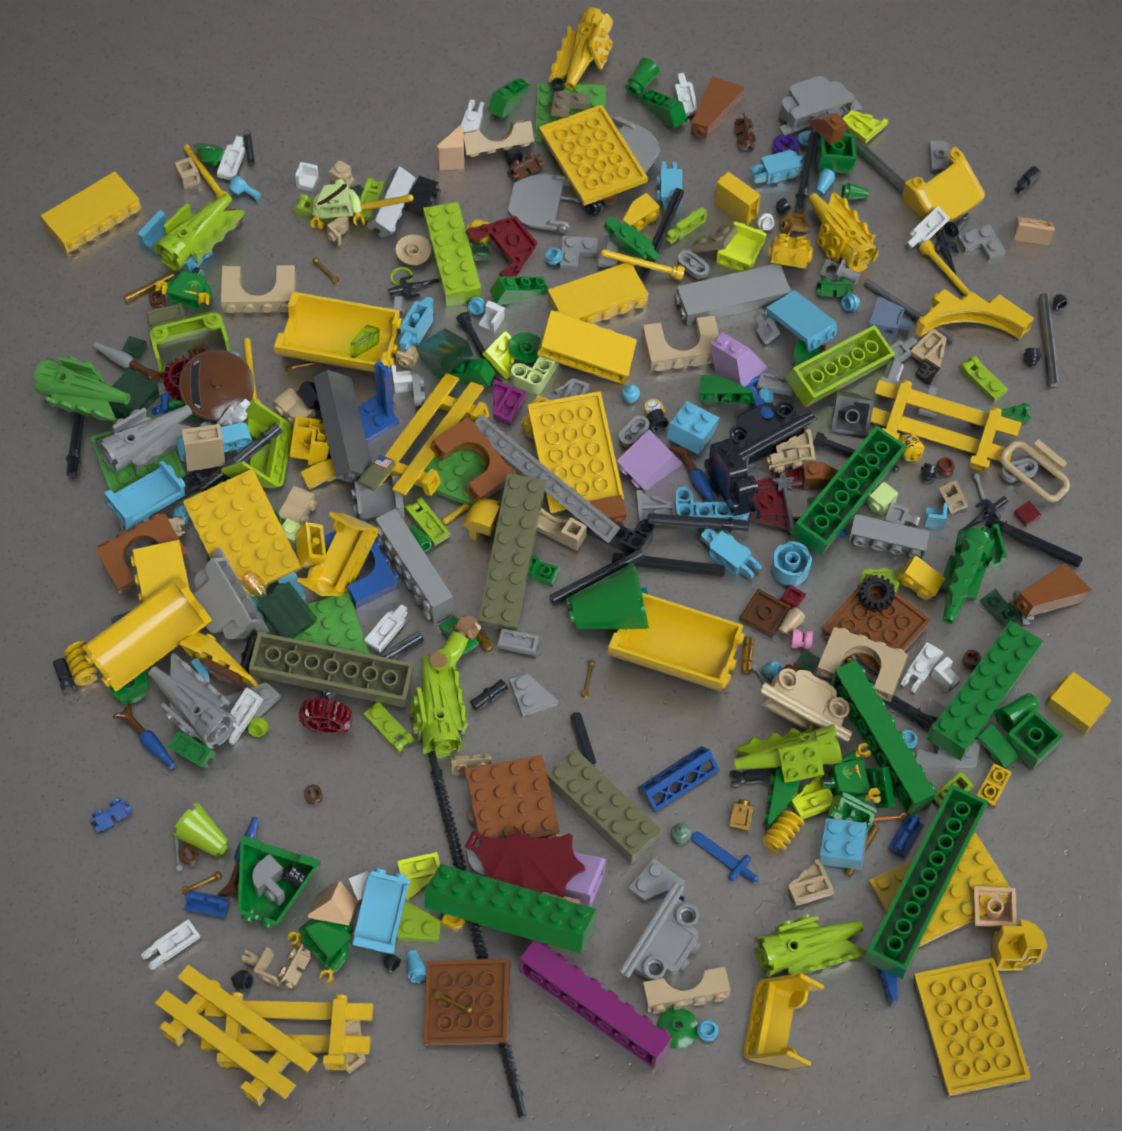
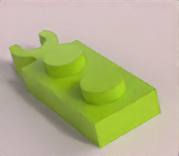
(687, 225)

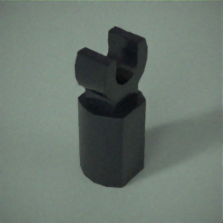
(1028, 178)
(63, 674)
(747, 776)

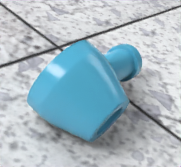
(238, 186)

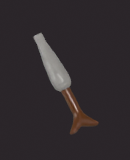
(126, 361)

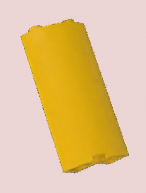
(146, 634)

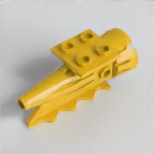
(583, 46)
(843, 233)

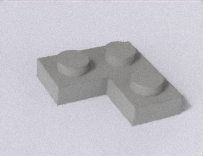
(984, 238)
(574, 247)

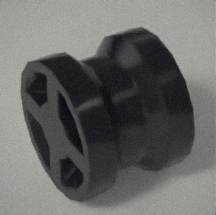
(657, 420)
(293, 875)

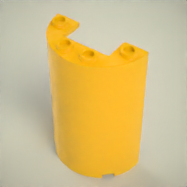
(324, 327)
(681, 643)

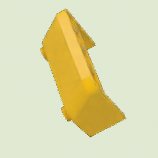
(343, 557)
(772, 1018)

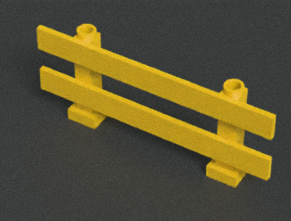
(456, 409)
(982, 448)
(188, 1017)
(335, 1044)

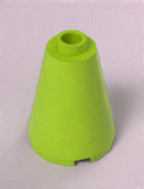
(201, 831)

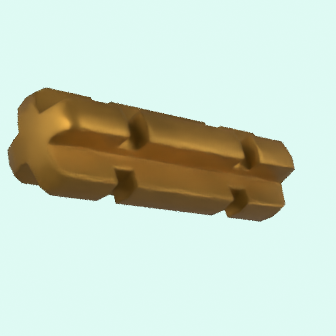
(486, 643)
(747, 655)

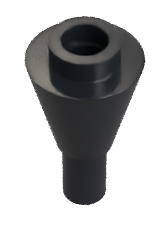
(954, 226)

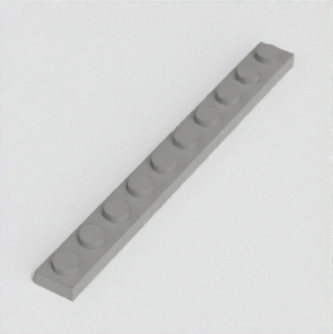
(554, 485)

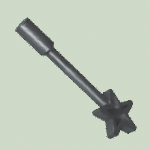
(784, 484)

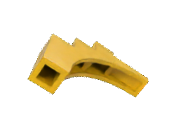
(972, 308)

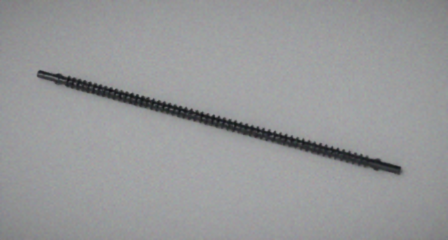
(436, 773)

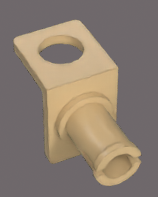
(261, 964)

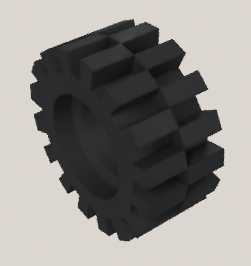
(874, 604)

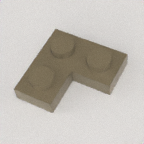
(564, 101)
(717, 242)

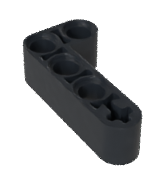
(629, 537)

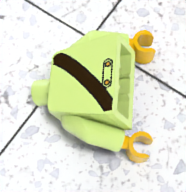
(336, 201)

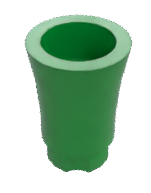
(642, 76)
(1016, 711)

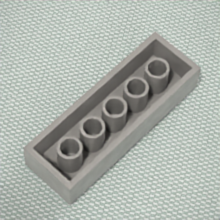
(414, 567)

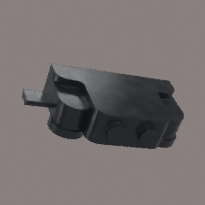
(758, 436)
(731, 478)

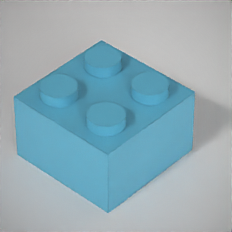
(692, 427)
(843, 844)

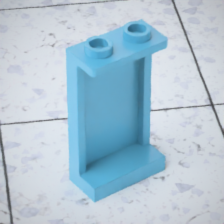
(154, 231)
(803, 319)
(146, 495)
(380, 911)

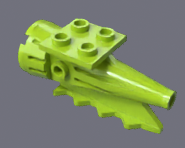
(195, 233)
(438, 710)
(797, 752)
(807, 946)

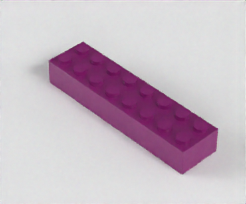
(595, 1003)

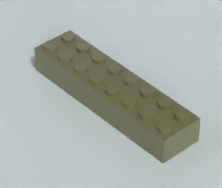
(512, 552)
(331, 669)

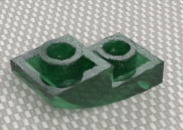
(999, 608)

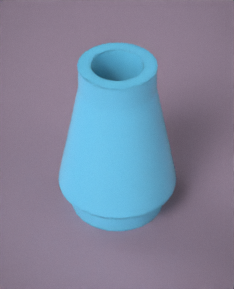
(824, 181)
(415, 967)

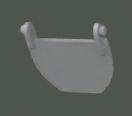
(640, 141)
(537, 201)

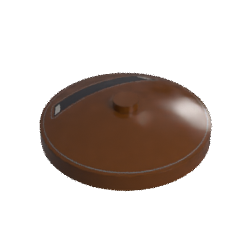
(214, 383)

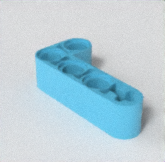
(234, 438)
(712, 509)

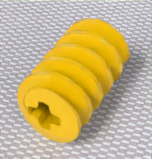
(81, 669)
(781, 831)

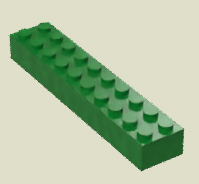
(926, 882)

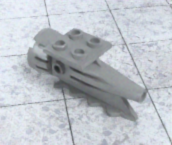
(142, 438)
(194, 703)

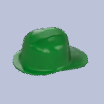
(209, 153)

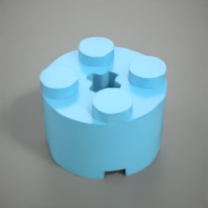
(791, 563)

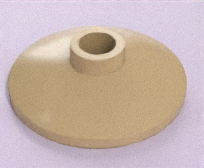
(413, 244)

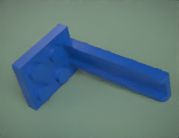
(378, 412)

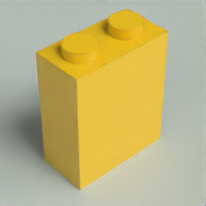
(737, 198)
(1078, 702)

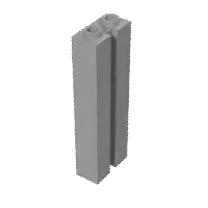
(732, 293)

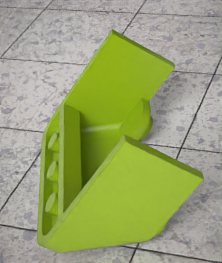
(185, 327)
(272, 459)

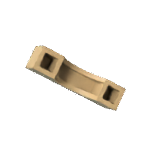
(518, 134)
(566, 531)
(661, 995)

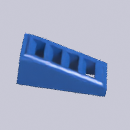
(890, 986)

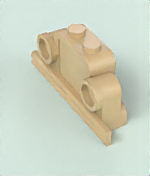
(806, 701)

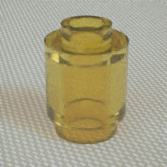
(253, 584)

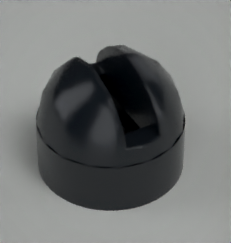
(558, 80)
(783, 205)
(1060, 301)
(391, 962)

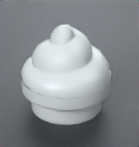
(765, 222)

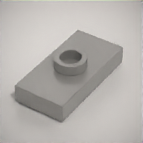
(939, 156)
(776, 383)
(518, 642)

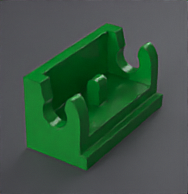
(998, 555)
(191, 749)
(851, 809)

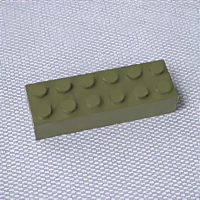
(603, 806)

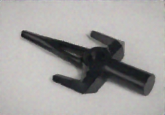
(944, 246)
(406, 287)
(990, 509)

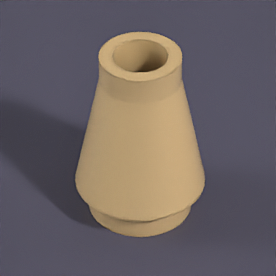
(791, 621)

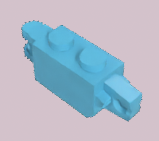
(778, 167)
(668, 182)
(416, 323)
(730, 553)

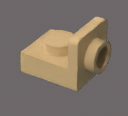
(336, 229)
(408, 358)

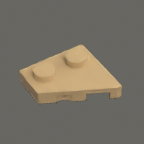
(930, 347)
(803, 441)
(811, 885)

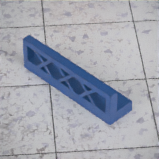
(674, 773)

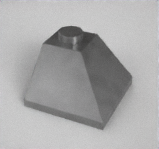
(852, 414)

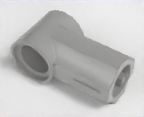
(605, 262)
(893, 372)

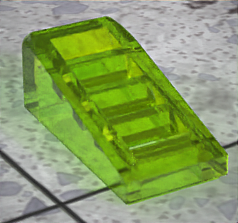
(364, 341)

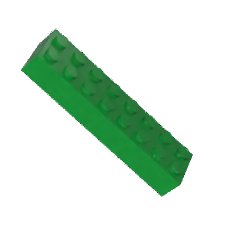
(848, 490)
(985, 690)
(883, 738)
(510, 908)

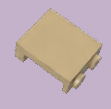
(203, 447)

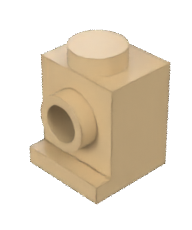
(341, 171)
(187, 172)
(953, 496)

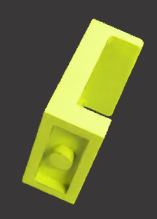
(743, 248)

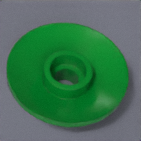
(524, 347)
(686, 1034)

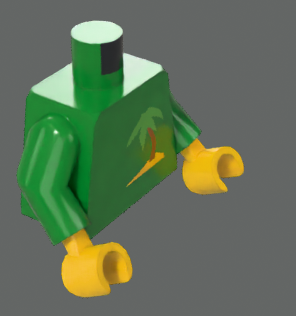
(188, 289)
(851, 777)
(326, 941)

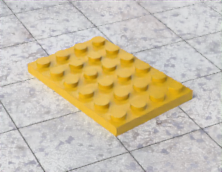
(593, 154)
(576, 446)
(244, 526)
(957, 904)
(971, 1027)

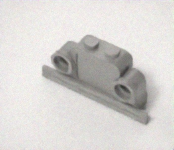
(812, 99)
(226, 600)
(665, 940)

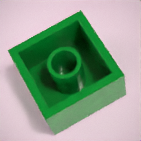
(838, 156)
(1034, 739)

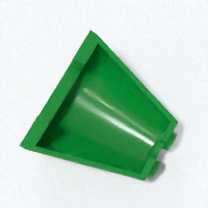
(610, 603)
(260, 908)

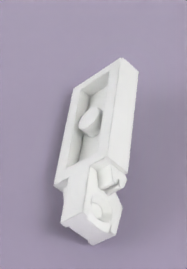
(685, 94)
(231, 159)
(927, 227)
(235, 414)
(386, 629)

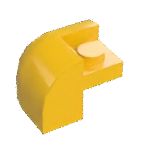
(309, 440)
(482, 517)
(1018, 946)

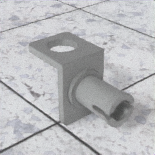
(842, 272)

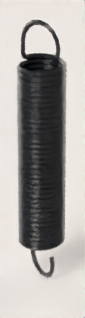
(249, 148)

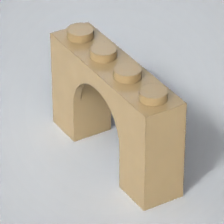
(237, 300)
(662, 356)
(843, 644)

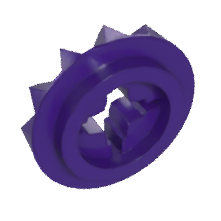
(784, 140)

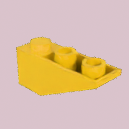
(642, 212)

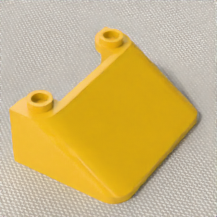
(952, 190)

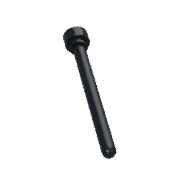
(465, 320)
(821, 440)

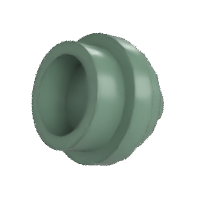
(680, 833)

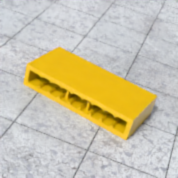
(90, 212)
(600, 294)
(587, 347)
(157, 567)

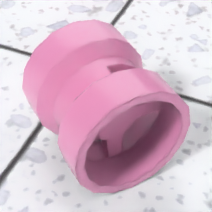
(796, 640)

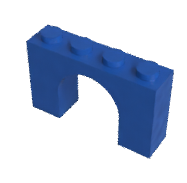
(377, 583)

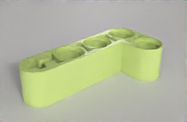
(533, 374)

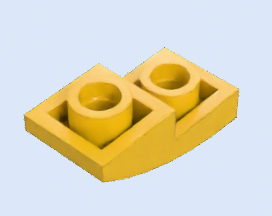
(319, 473)
(994, 784)

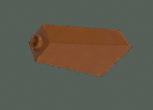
(716, 105)
(1052, 592)

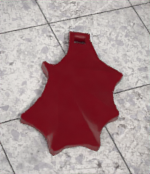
(528, 861)

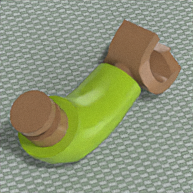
(453, 648)

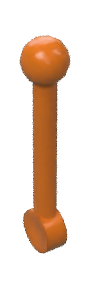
(902, 816)

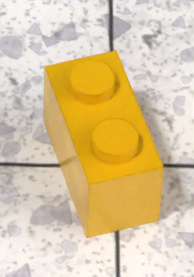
(310, 545)
(920, 578)

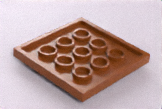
(895, 627)
(512, 796)
(473, 983)

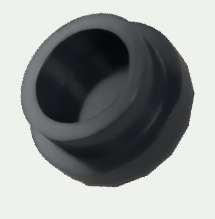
(514, 155)
(594, 208)
(1032, 355)
(929, 472)
(242, 980)

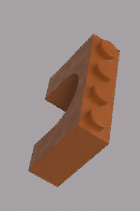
(468, 437)
(113, 553)

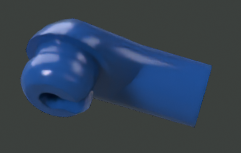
(164, 407)

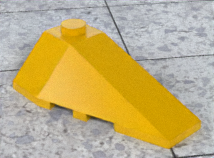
(205, 646)

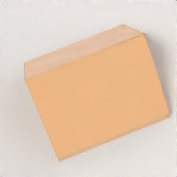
(451, 151)
(1033, 231)
(334, 905)
(1004, 915)

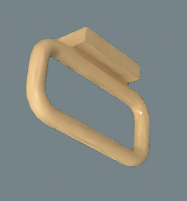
(1045, 458)

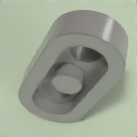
(693, 265)
(419, 397)
(632, 432)
(1021, 465)

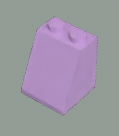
(735, 360)
(648, 461)
(585, 884)

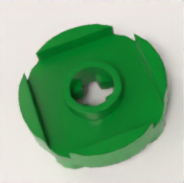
(133, 694)

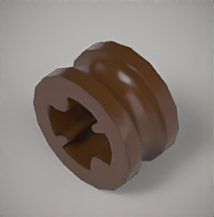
(157, 304)
(970, 654)
(317, 789)
(189, 848)

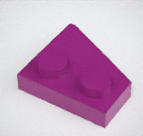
(506, 401)

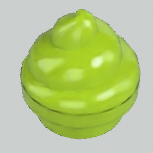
(257, 727)

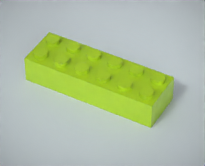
(452, 253)
(839, 366)

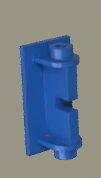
(116, 809)
(906, 835)
(206, 903)

